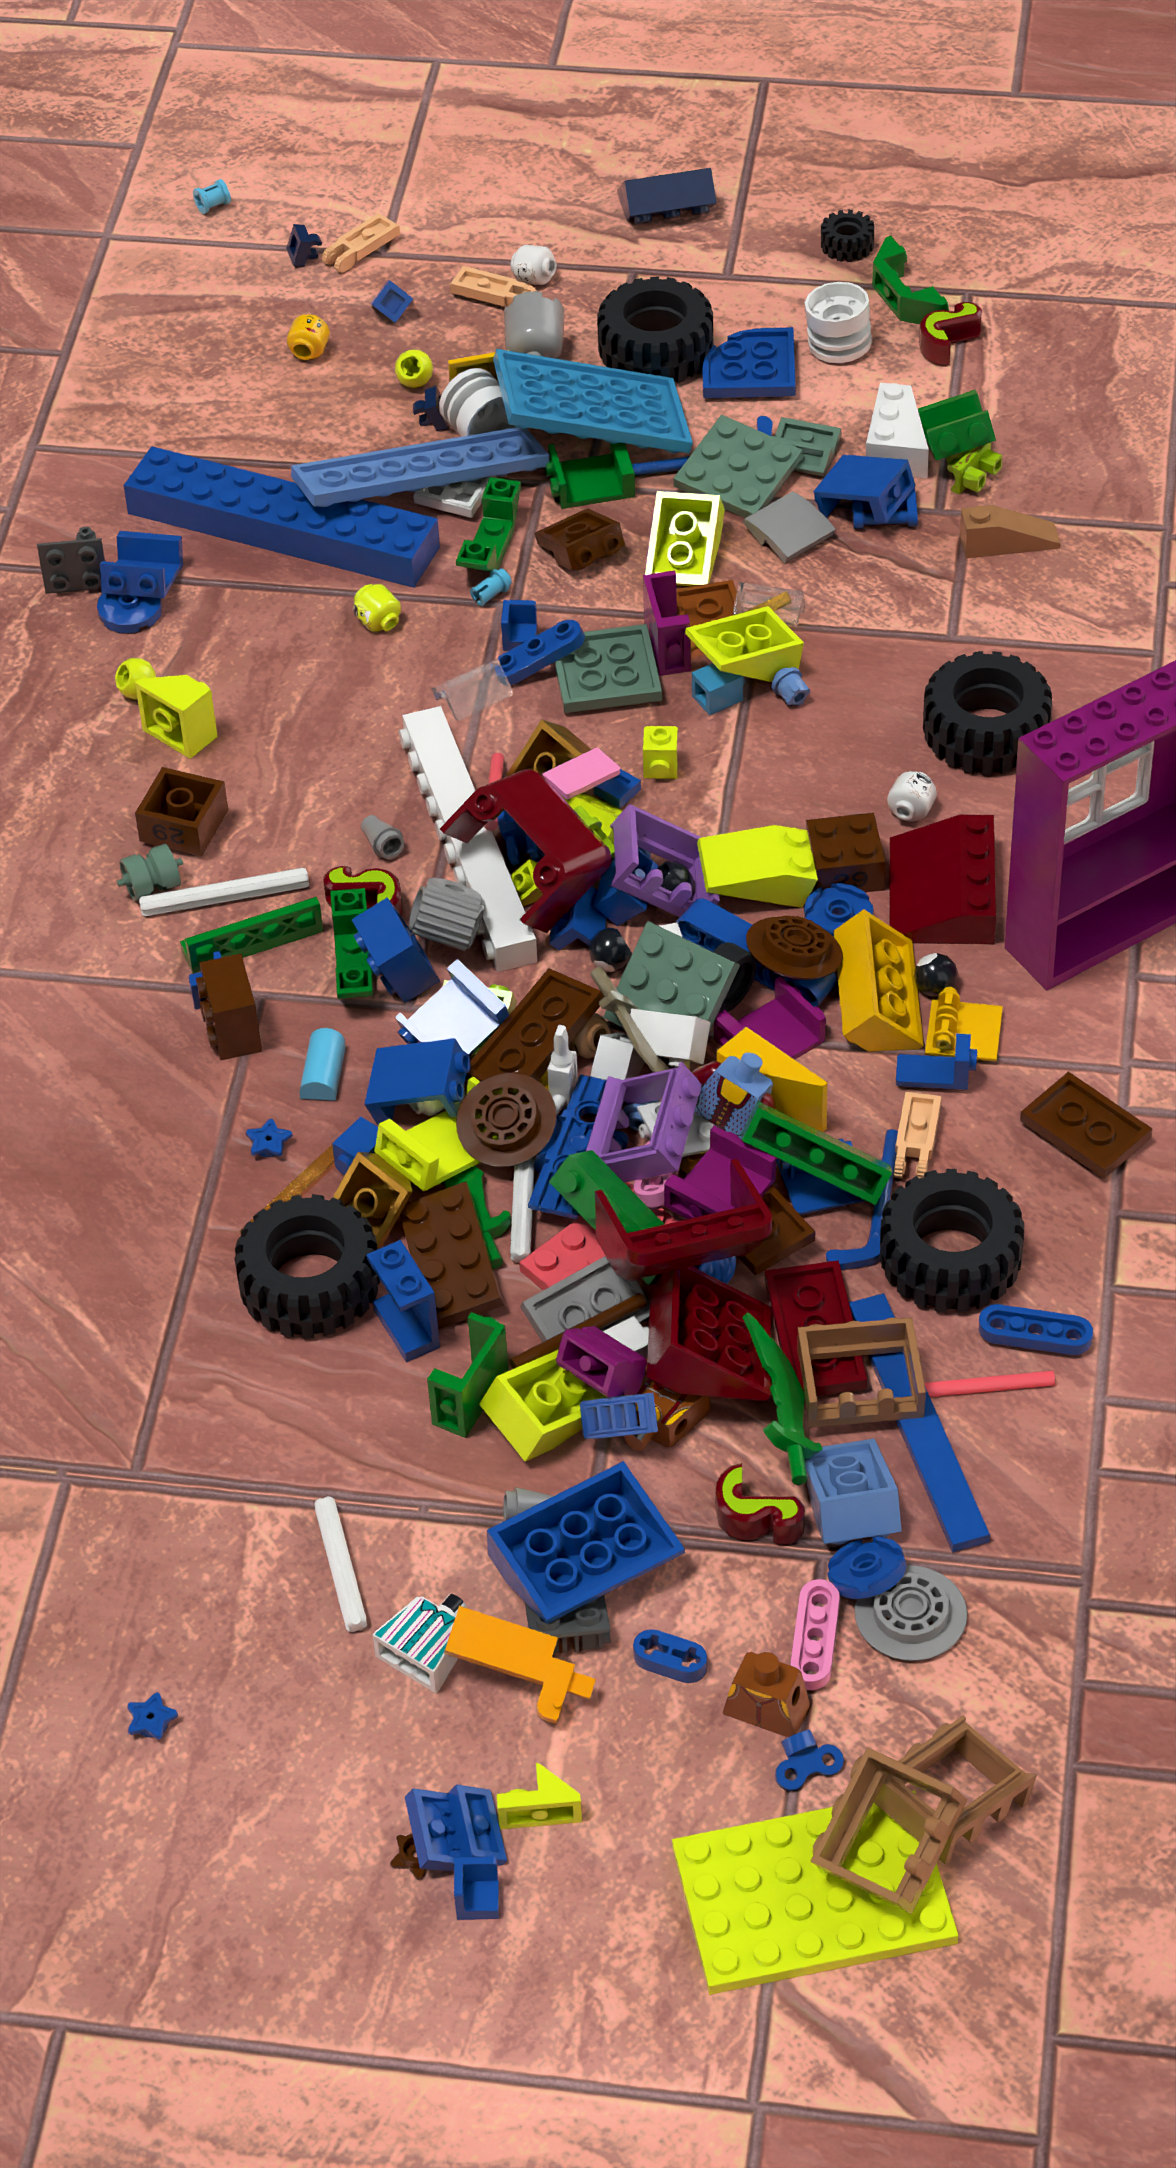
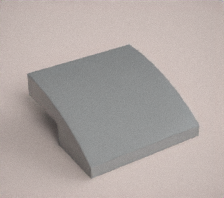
(789, 526)

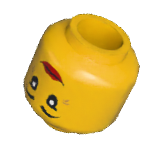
(308, 336)

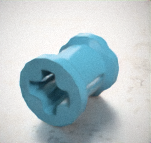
(211, 196)

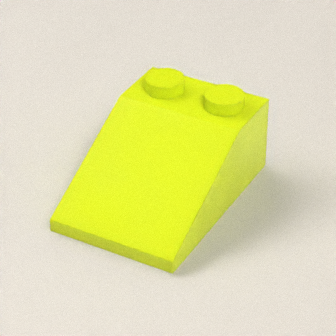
(685, 536)
(749, 644)
(760, 865)
(537, 1405)

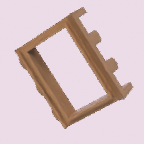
(861, 1339)
(852, 1809)
(912, 1812)

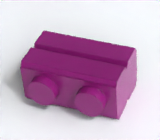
(601, 1361)

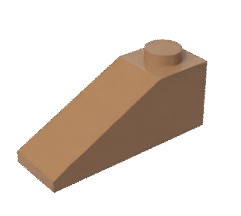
(1002, 531)

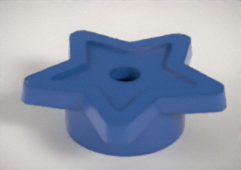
(264, 1147)
(150, 1727)

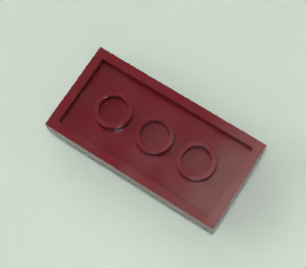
(809, 1297)

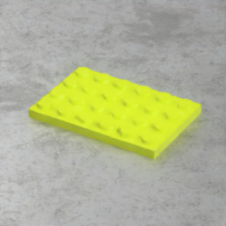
(777, 1916)

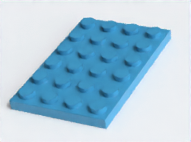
(591, 401)

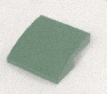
(816, 441)

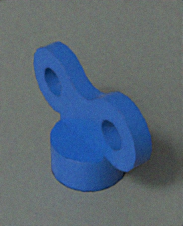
(805, 1759)

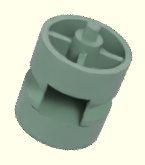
(156, 870)

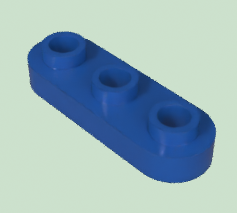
(541, 650)
(1019, 1323)

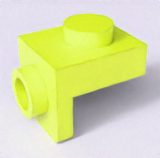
(660, 752)

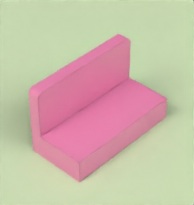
(582, 773)

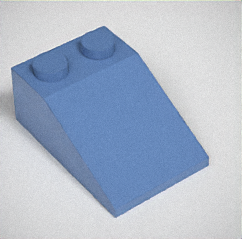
(852, 1492)

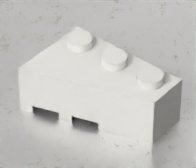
(898, 429)

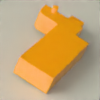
(519, 1654)

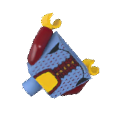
(732, 1091)

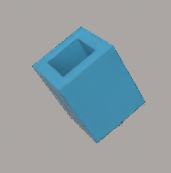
(716, 689)

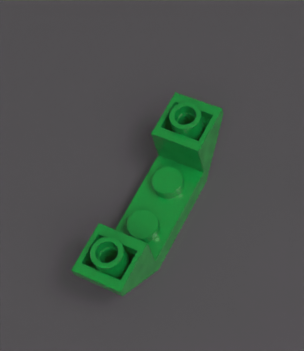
(907, 306)
(496, 527)
(352, 969)

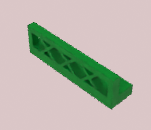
(255, 933)

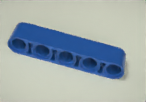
(713, 926)

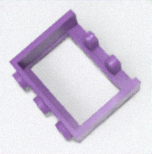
(641, 829)
(663, 1154)

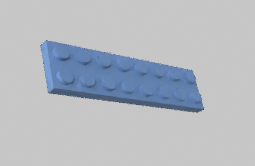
(419, 466)

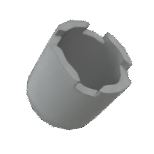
(534, 325)

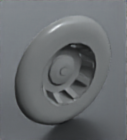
(912, 1607)

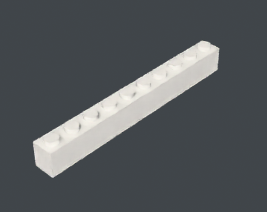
(479, 862)

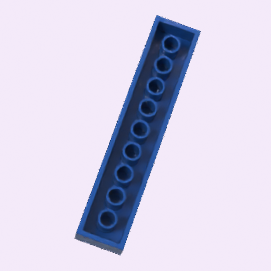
(280, 517)

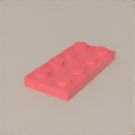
(569, 1251)

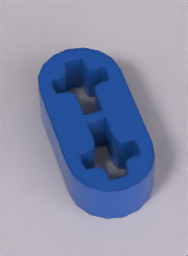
(669, 1656)

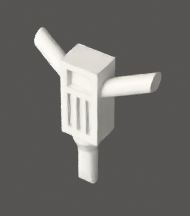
(562, 1070)

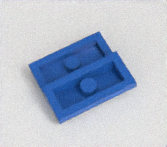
(454, 1826)

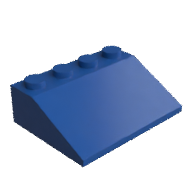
(582, 1543)

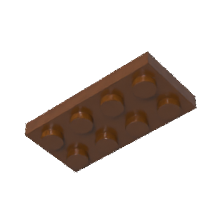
(526, 1036)
(451, 1253)

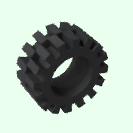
(847, 235)

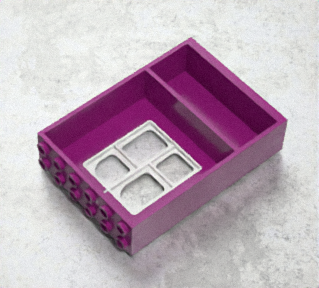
(1114, 874)

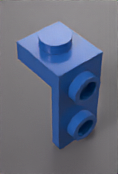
(938, 1070)

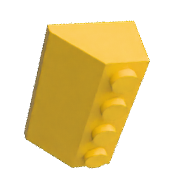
(877, 986)

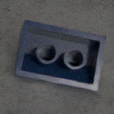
(667, 195)

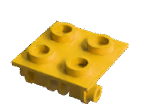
(952, 1017)

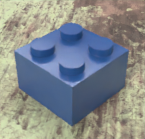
(394, 951)

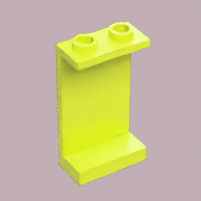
(428, 1150)

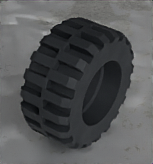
(655, 328)
(984, 683)
(297, 1230)
(948, 1277)

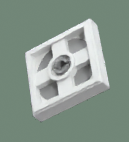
(457, 497)

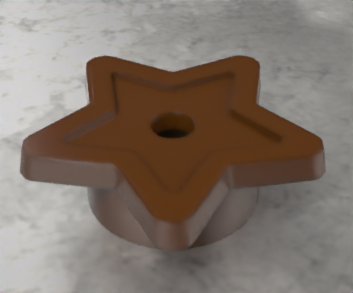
(405, 1857)

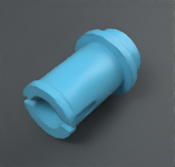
(497, 582)

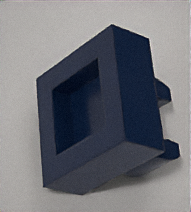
(300, 243)
(431, 408)

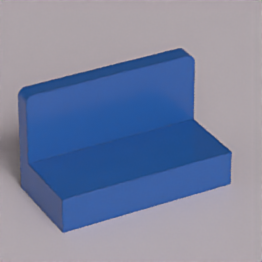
(579, 922)

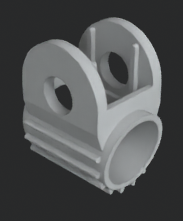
(446, 913)

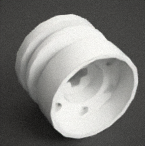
(838, 322)
(474, 403)

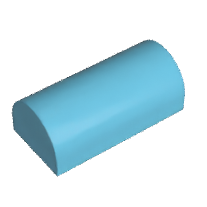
(323, 1065)

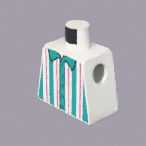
(417, 1640)

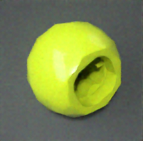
(413, 368)
(129, 673)

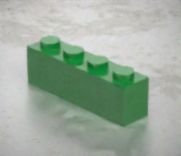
(816, 1153)
(586, 1173)

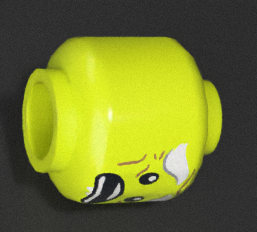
(376, 607)

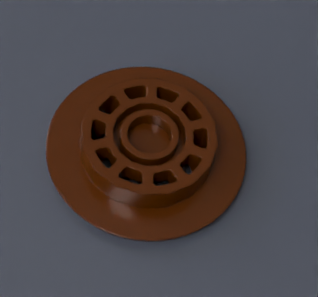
(794, 947)
(503, 1114)

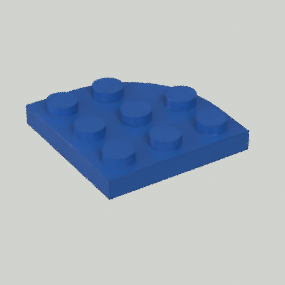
(751, 365)

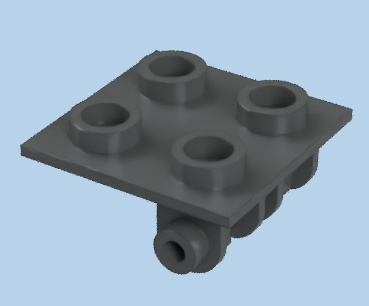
(72, 564)
(587, 1621)

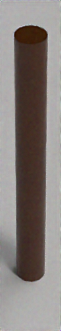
(600, 1321)

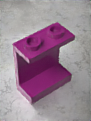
(665, 628)
(784, 1022)
(708, 1183)

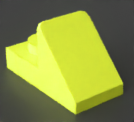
(549, 1805)

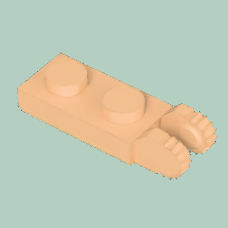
(360, 242)
(487, 286)
(917, 1131)

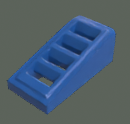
(618, 1416)

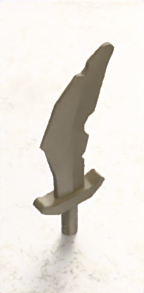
(622, 1006)

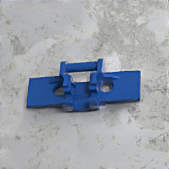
(569, 1137)

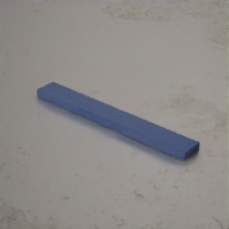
(927, 1444)

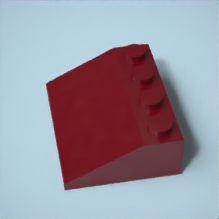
(944, 881)
(701, 1337)

